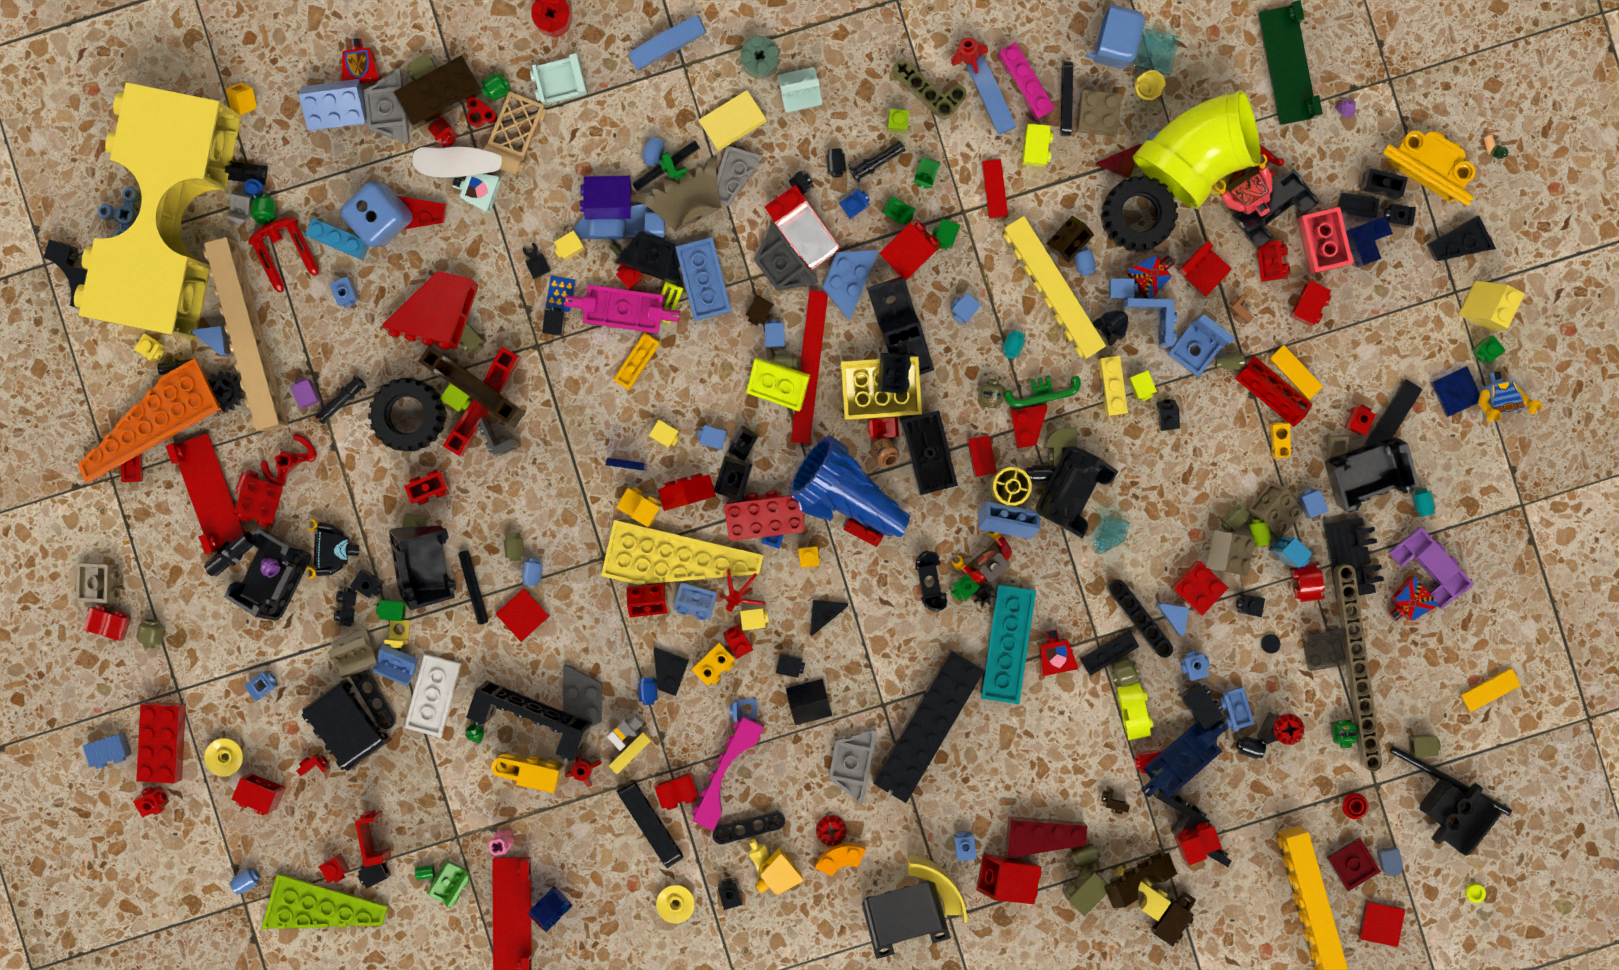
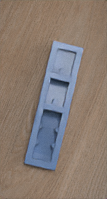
(667, 42)
(991, 97)

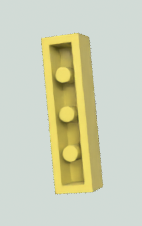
(630, 752)

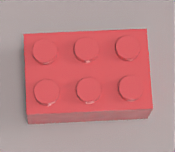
(1325, 240)

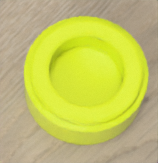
(1475, 892)

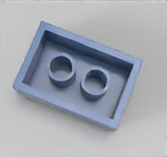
(333, 104)

